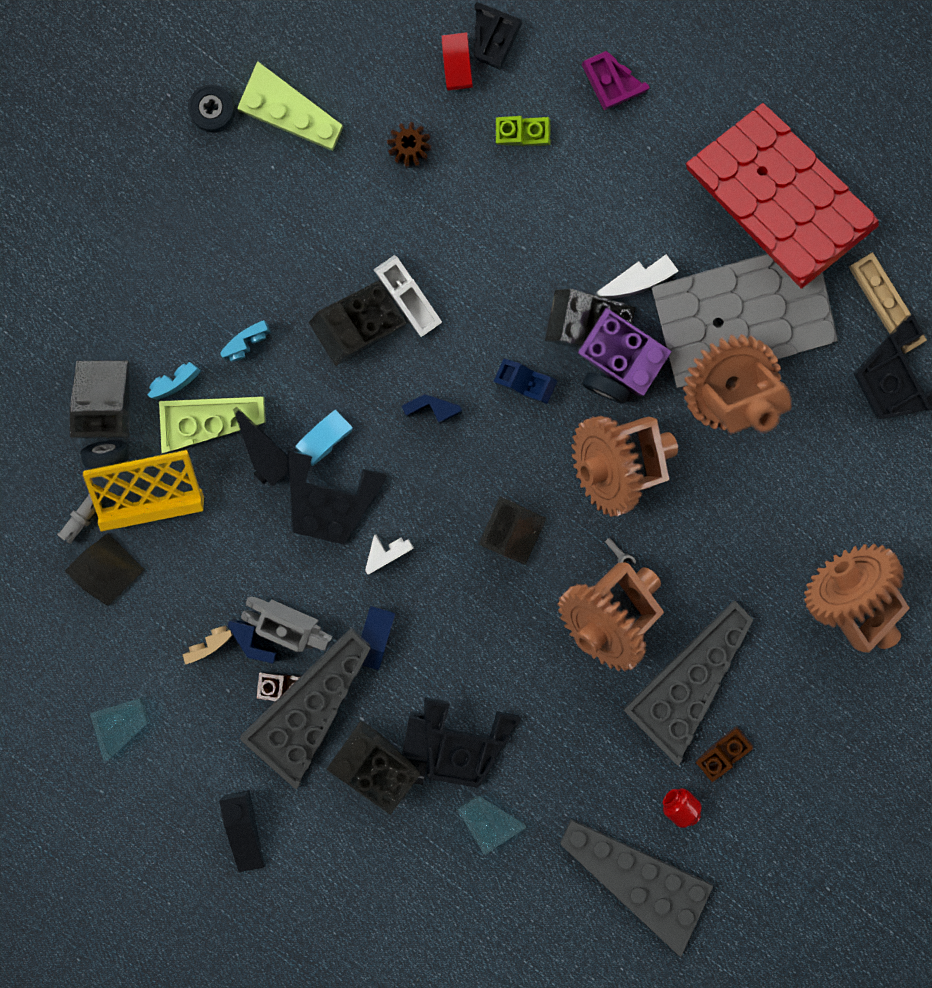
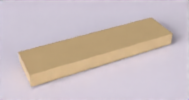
(882, 295)

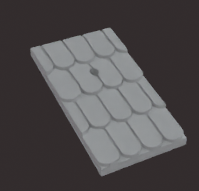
(753, 301)

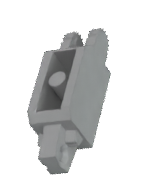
(285, 625)

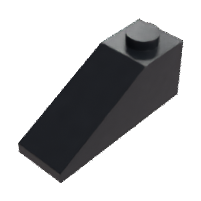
(265, 455)
(242, 830)

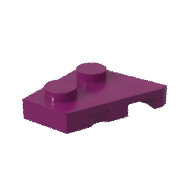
(612, 80)

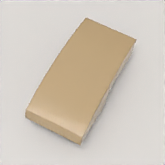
(218, 638)

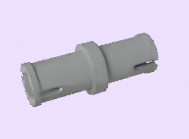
(78, 520)

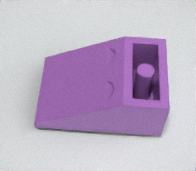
(624, 353)

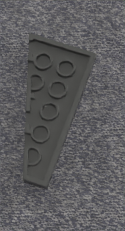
(683, 691)
(301, 717)
(652, 889)

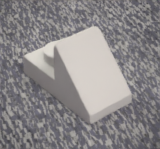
(379, 557)

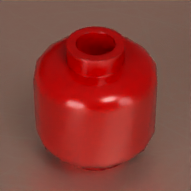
(682, 807)

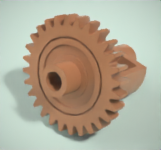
(737, 386)
(608, 466)
(856, 586)
(599, 625)

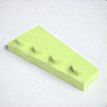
(282, 106)
(200, 420)

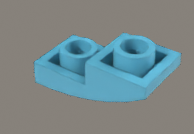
(238, 346)
(166, 386)
(324, 436)

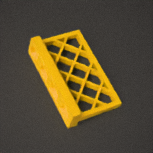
(154, 508)

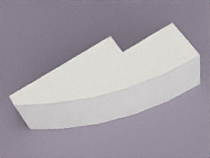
(638, 279)
(407, 295)

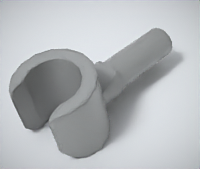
(619, 553)

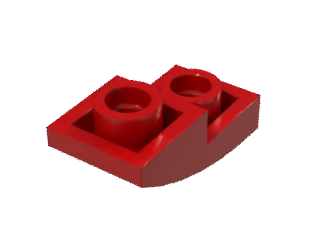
(457, 61)

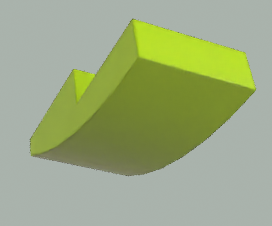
(523, 131)

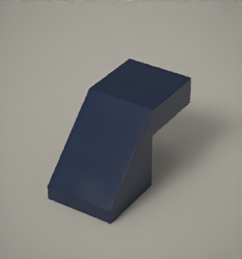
(525, 381)
(442, 409)
(376, 633)
(245, 636)

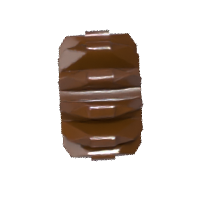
(408, 136)

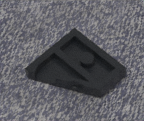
(494, 34)

